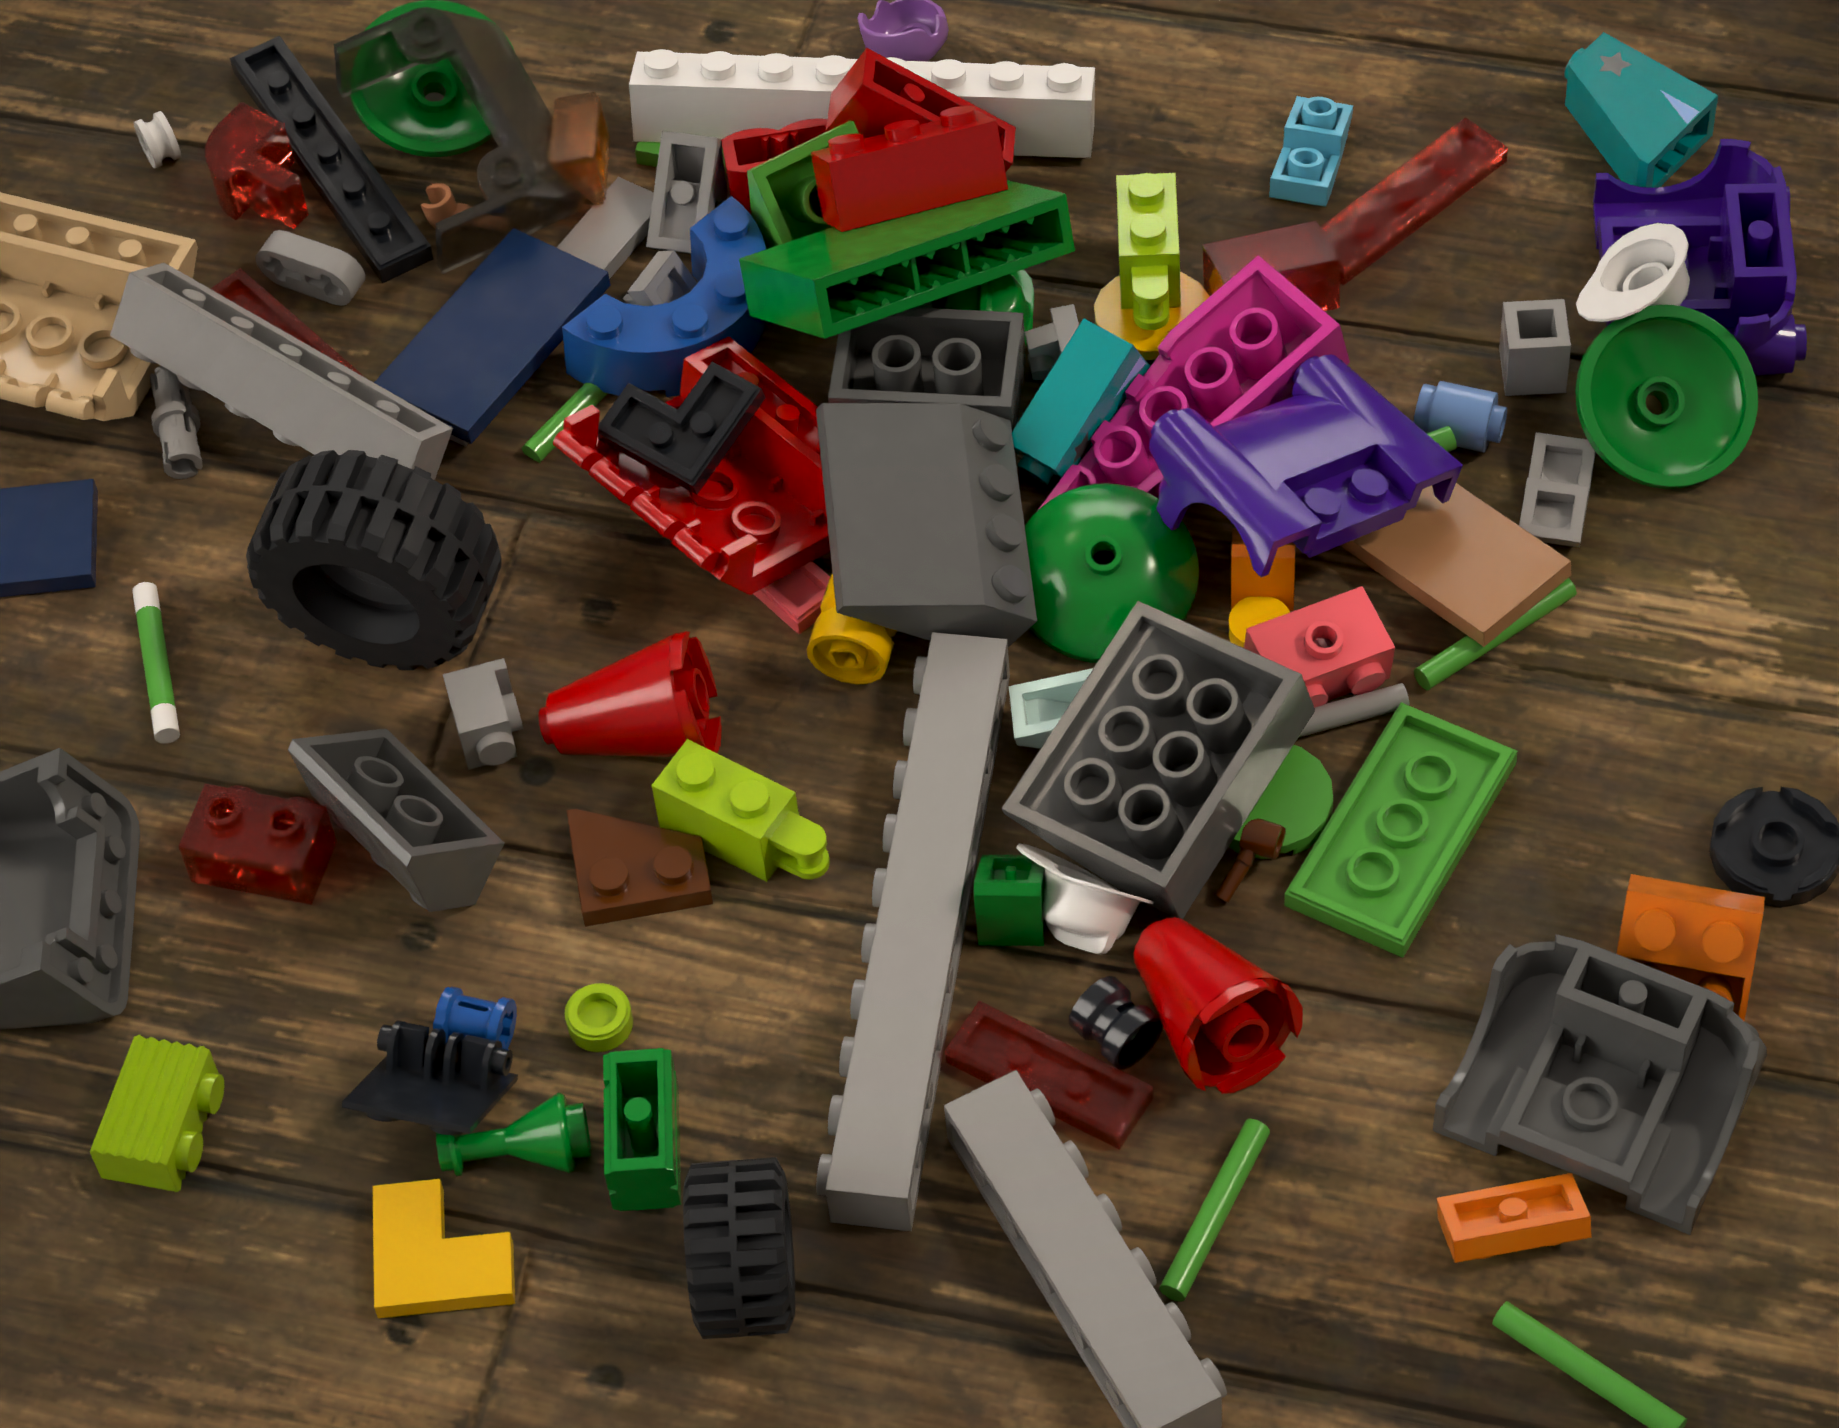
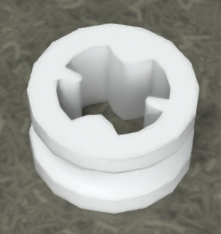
(157, 139)

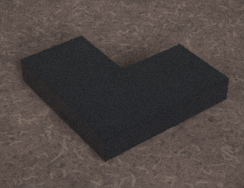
(685, 441)

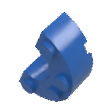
(647, 344)

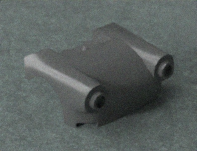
(1605, 1074)

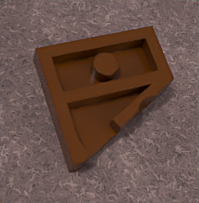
(635, 868)

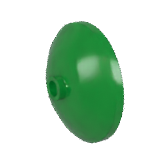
(405, 119)
(1694, 373)
(1087, 602)

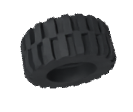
(374, 560)

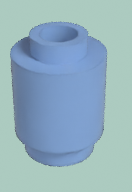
(1467, 410)

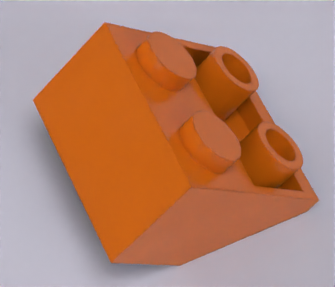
(1694, 934)

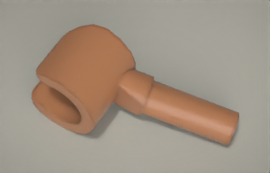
(442, 204)

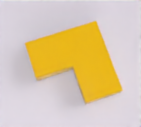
(424, 1270)

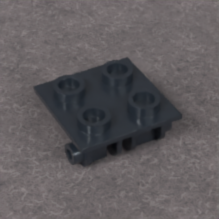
(434, 1084)

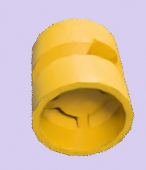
(848, 646)

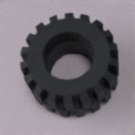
(739, 1248)

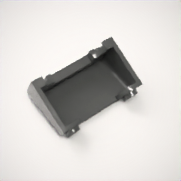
(64, 894)

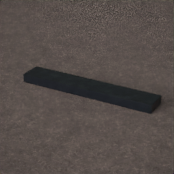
(333, 160)

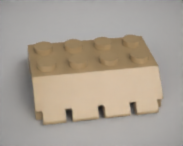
(60, 302)

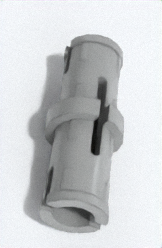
(176, 424)

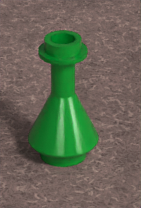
(546, 1135)

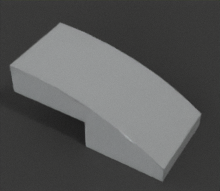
(1558, 489)

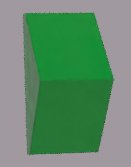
(1009, 901)

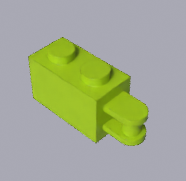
(1148, 247)
(738, 815)

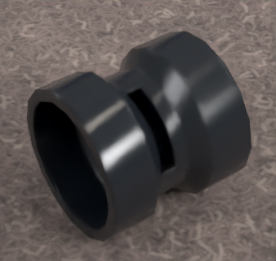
(1115, 1022)

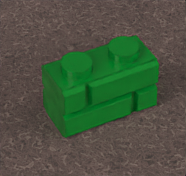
(641, 1129)

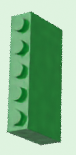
(881, 269)

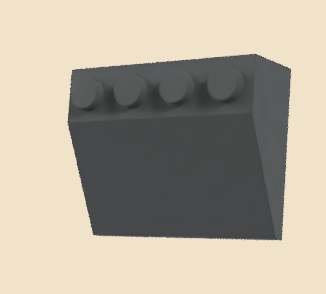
(925, 519)
(1161, 757)

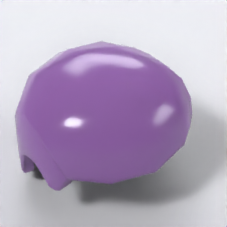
(905, 29)

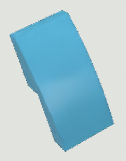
(1311, 151)

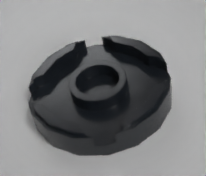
(1776, 846)

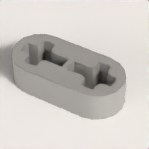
(310, 267)

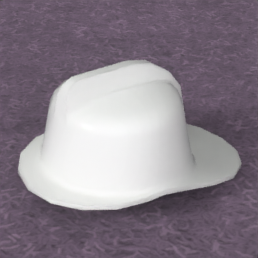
(1637, 273)
(1081, 906)

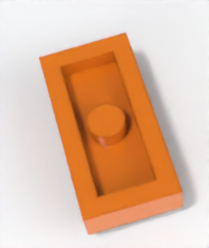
(1513, 1217)

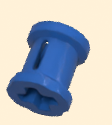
(476, 1016)

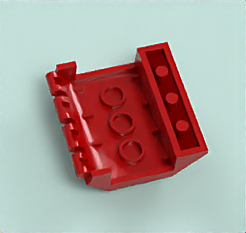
(761, 504)

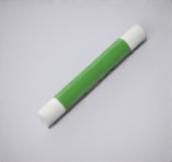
(156, 663)

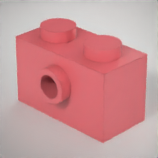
(1332, 643)

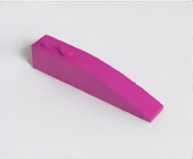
(1220, 361)

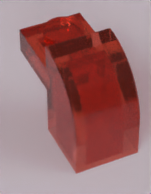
(250, 167)

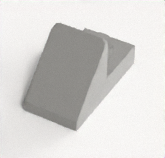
(685, 188)

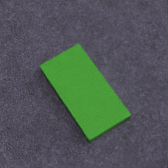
(1401, 829)

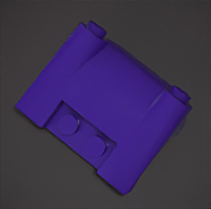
(1737, 247)
(1303, 468)

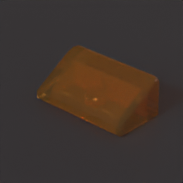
(581, 144)

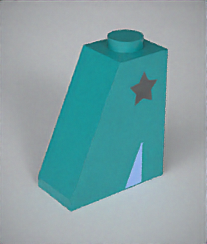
(1637, 110)
(1074, 401)

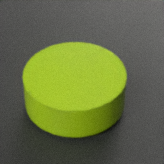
(598, 1017)

